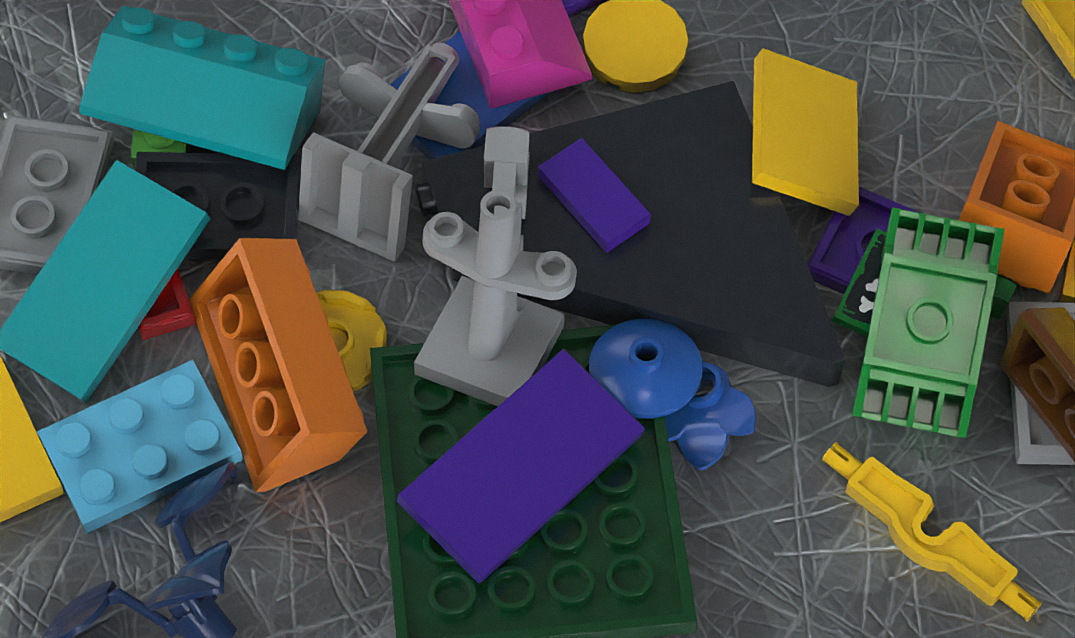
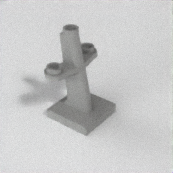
(362, 191)
(486, 333)

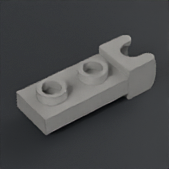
(507, 165)

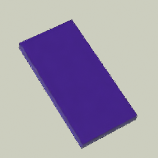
(520, 465)

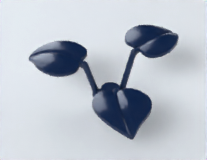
(187, 594)

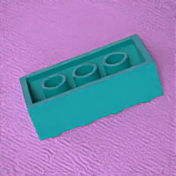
(203, 87)

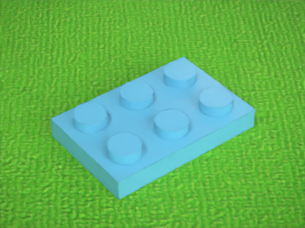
(139, 445)

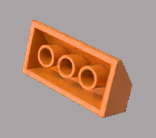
(276, 362)

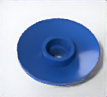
(651, 386)

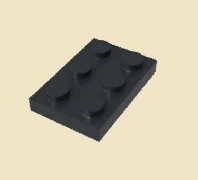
(236, 194)

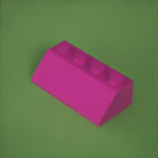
(520, 47)

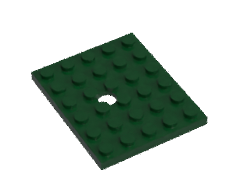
(595, 570)

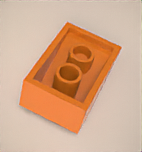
(1030, 193)

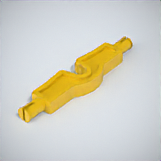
(954, 551)

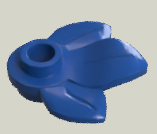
(708, 420)

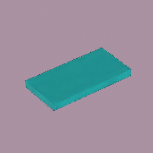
(101, 281)

